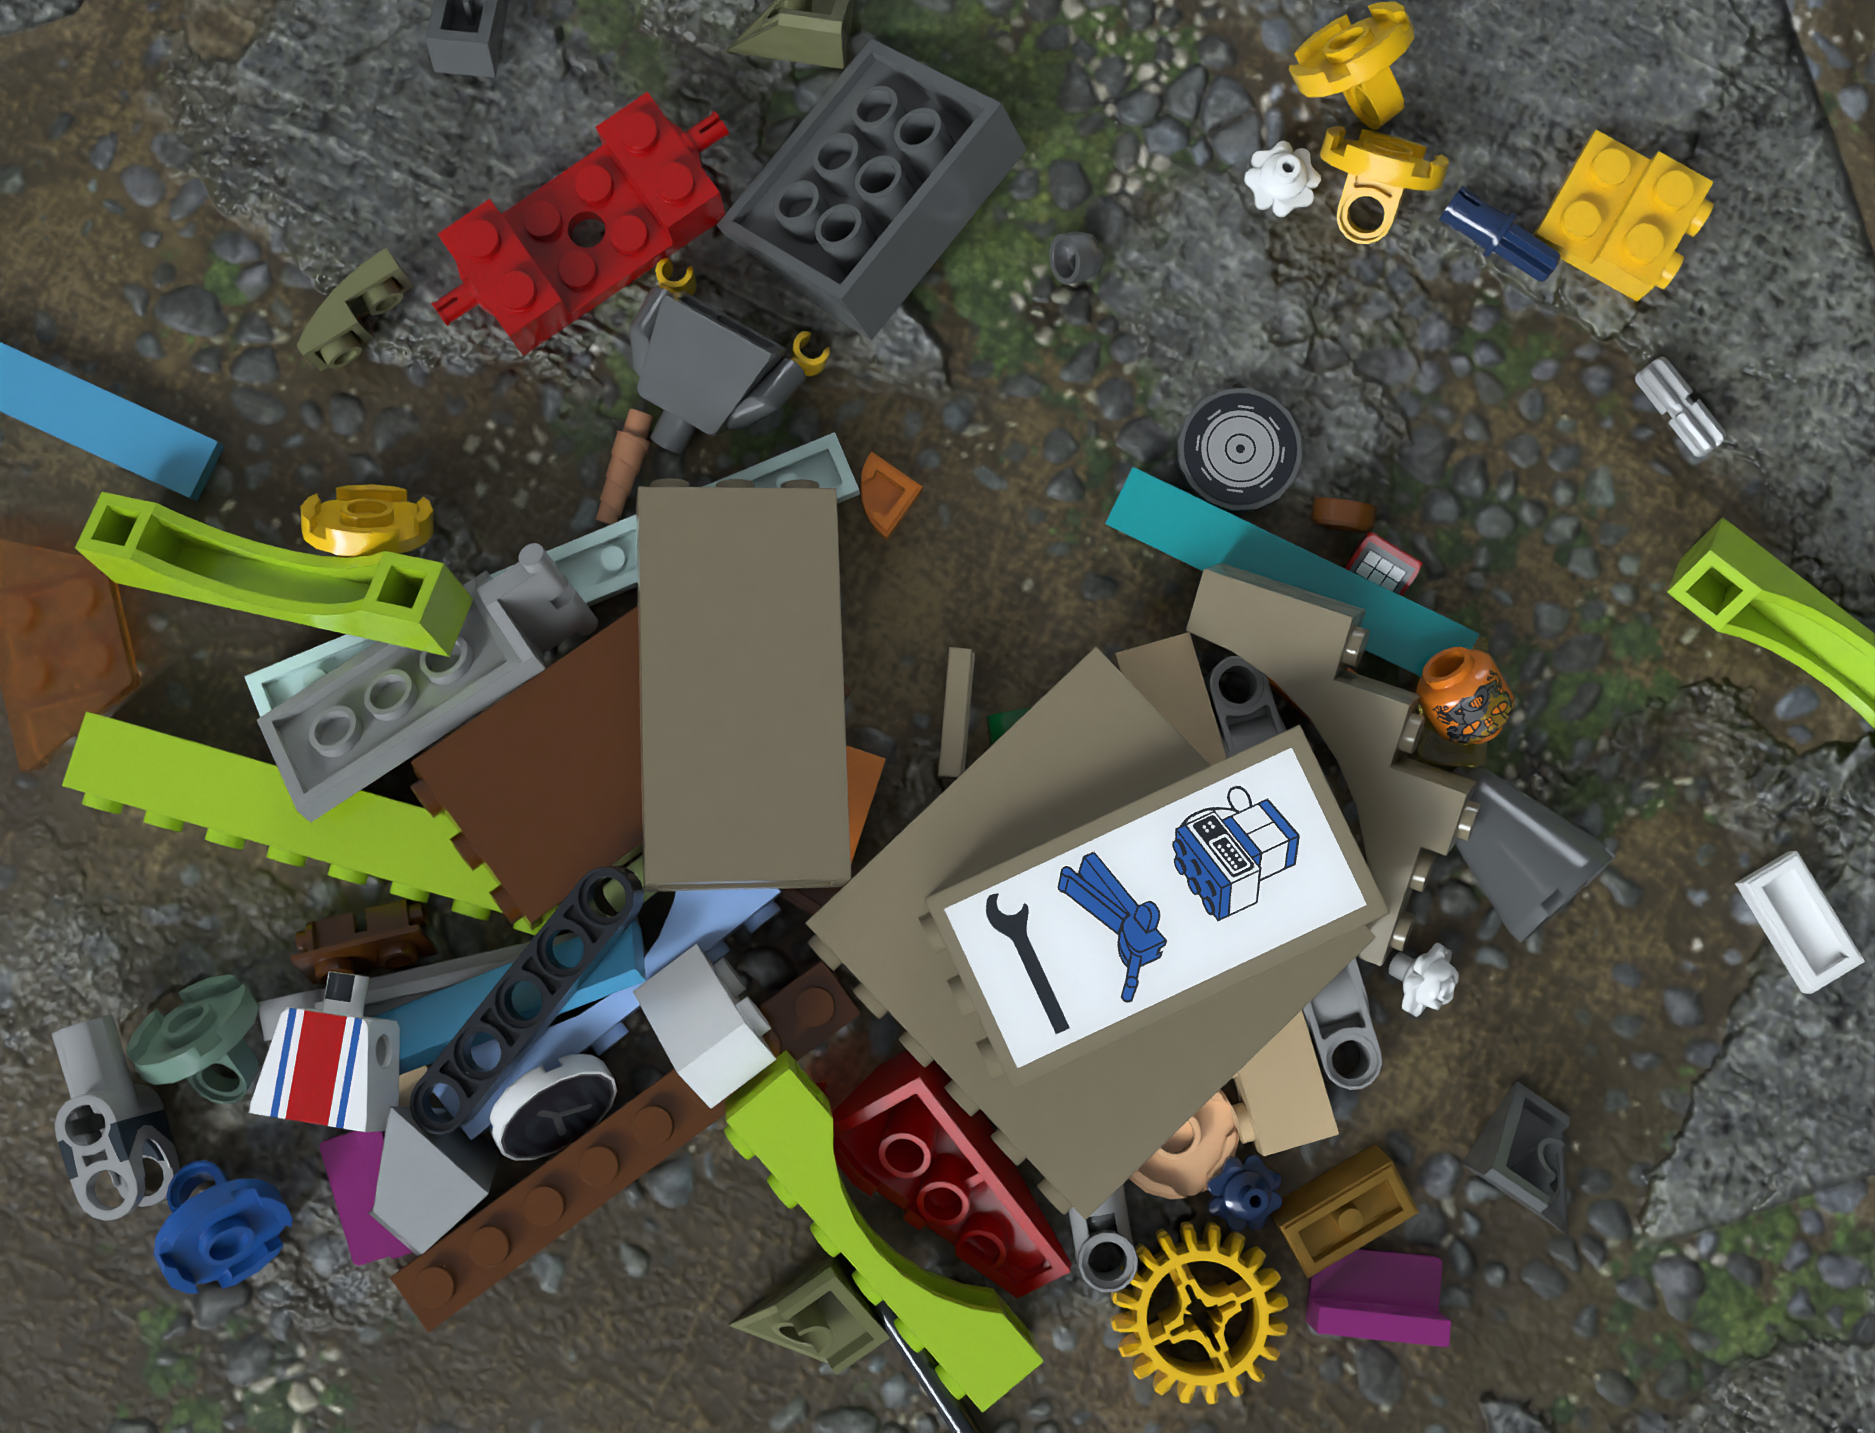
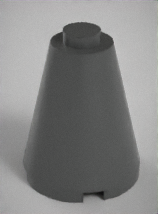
(1526, 854)

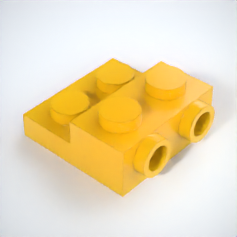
(1625, 215)

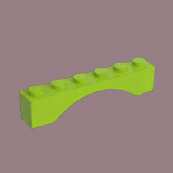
(368, 597)
(1761, 600)
(963, 1326)

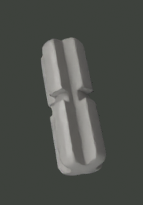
(1689, 419)

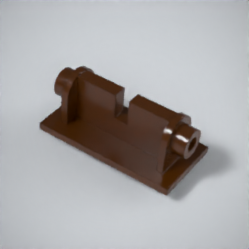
(391, 941)

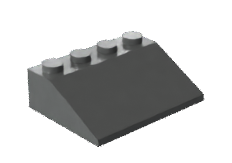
(874, 185)

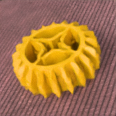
(1224, 1363)

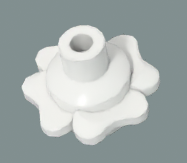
(1282, 178)
(1426, 979)

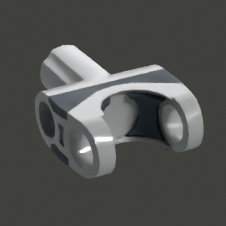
(109, 1120)

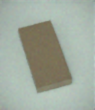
(956, 713)

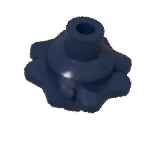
(1244, 1193)

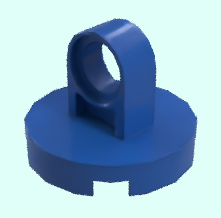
(219, 1232)

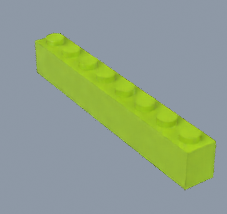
(249, 801)

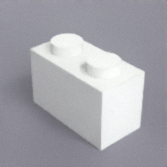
(705, 1025)

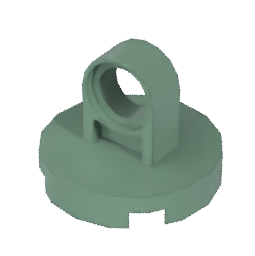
(198, 1034)

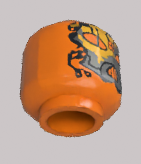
(1465, 695)

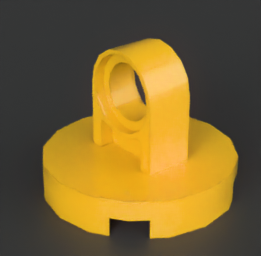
(1357, 62)
(1382, 169)
(366, 521)

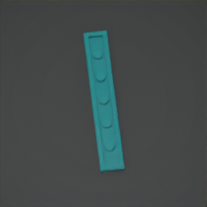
(1210, 536)

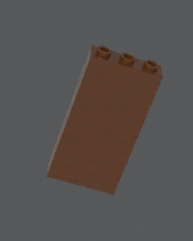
(548, 776)

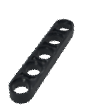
(497, 1013)

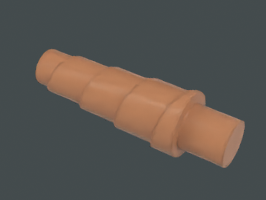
(625, 464)

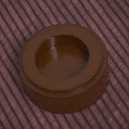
(1343, 515)

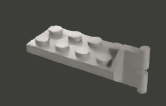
(403, 699)

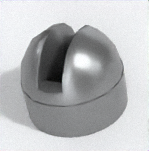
(1075, 246)

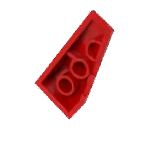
(946, 1173)

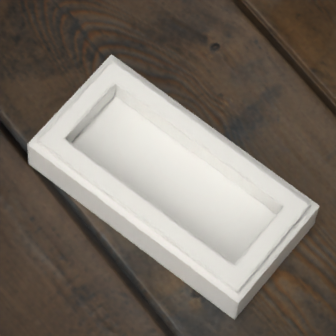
(1799, 922)

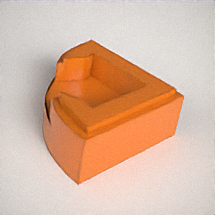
(886, 495)

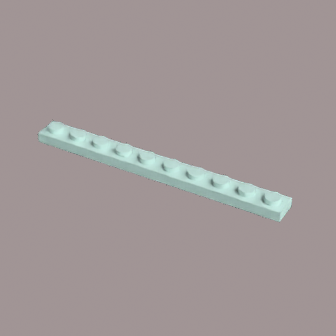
(594, 564)

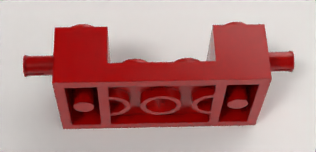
(638, 184)

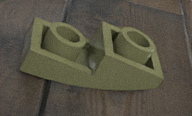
(336, 329)

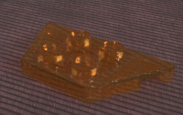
(59, 647)

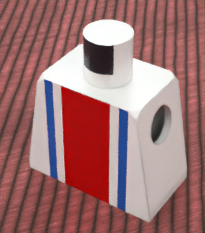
(332, 1062)

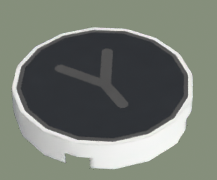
(552, 1108)

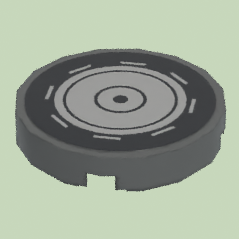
(1239, 450)

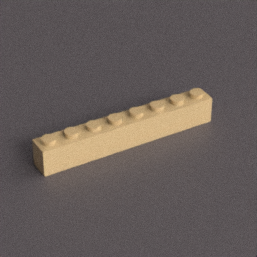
(1282, 1084)

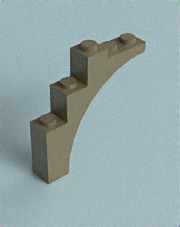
(1367, 724)

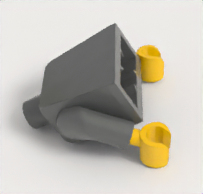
(708, 365)

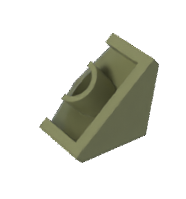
(800, 32)
(818, 1317)

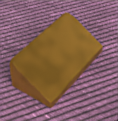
(1343, 1210)

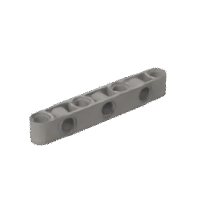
(1342, 1006)

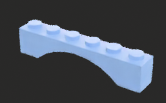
(694, 919)

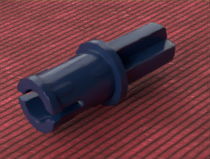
(1499, 234)

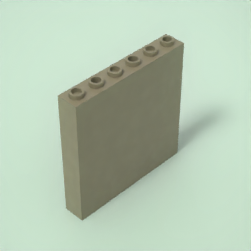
(1056, 769)

